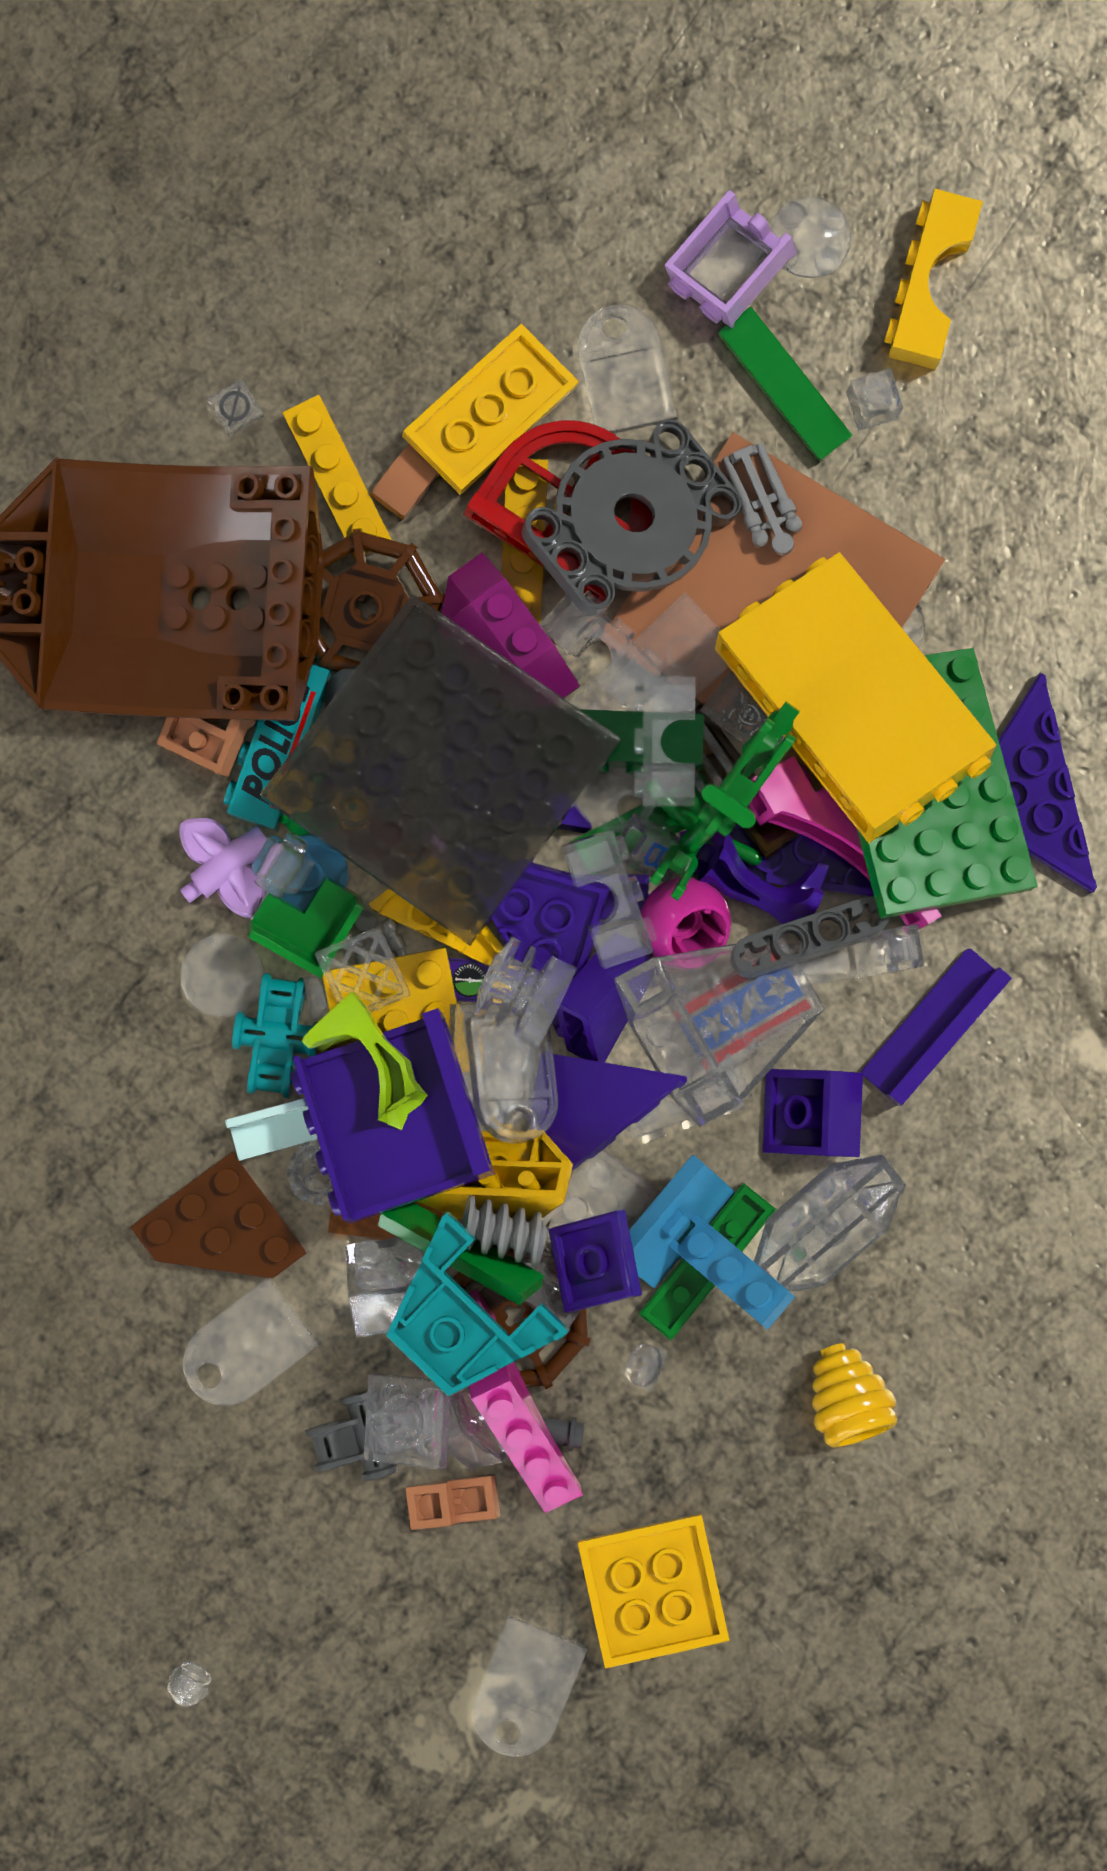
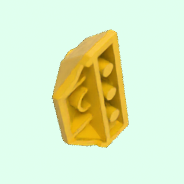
(525, 1176)

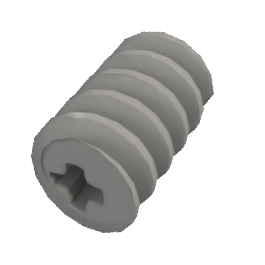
(505, 1231)

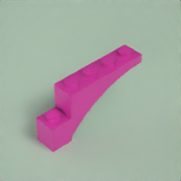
(793, 804)
(523, 1433)

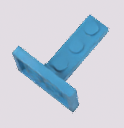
(680, 1227)

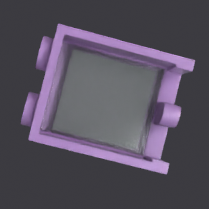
(728, 261)

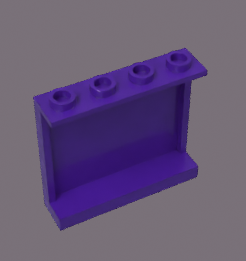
(373, 1162)

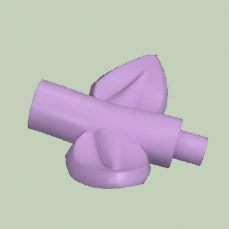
(222, 864)

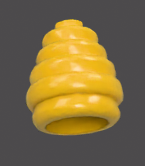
(850, 1398)

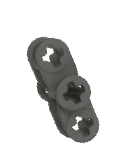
(347, 1441)

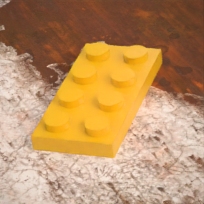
(490, 408)

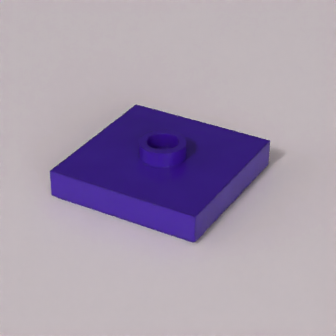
(595, 1261)

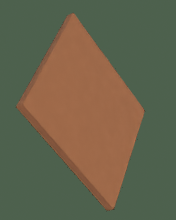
(738, 573)

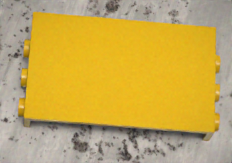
(870, 704)

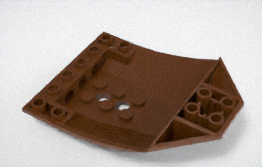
(105, 579)

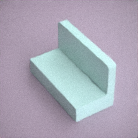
(270, 1129)

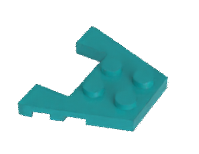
(450, 1331)

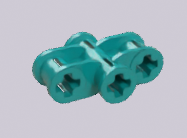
(274, 1051)

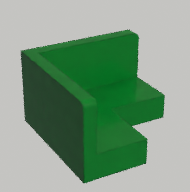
(301, 933)

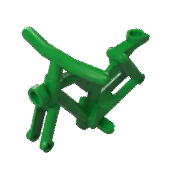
(729, 801)

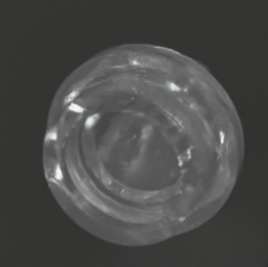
(188, 1684)

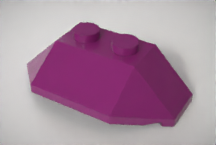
(491, 611)

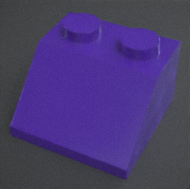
(813, 1112)

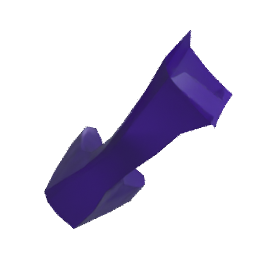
(726, 871)

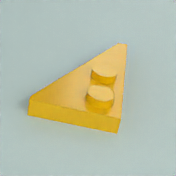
(404, 913)

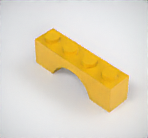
(921, 327)

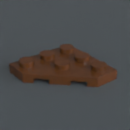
(221, 1225)

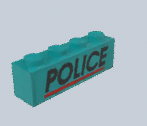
(268, 751)

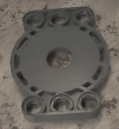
(607, 551)

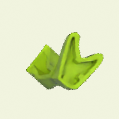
(398, 1087)

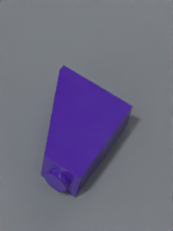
(593, 1011)

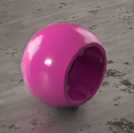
(691, 923)

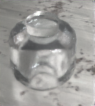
(282, 865)

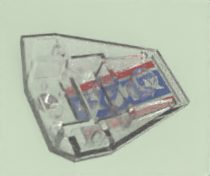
(714, 1024)

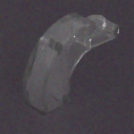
(885, 954)

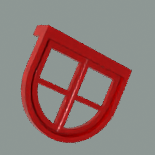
(507, 525)

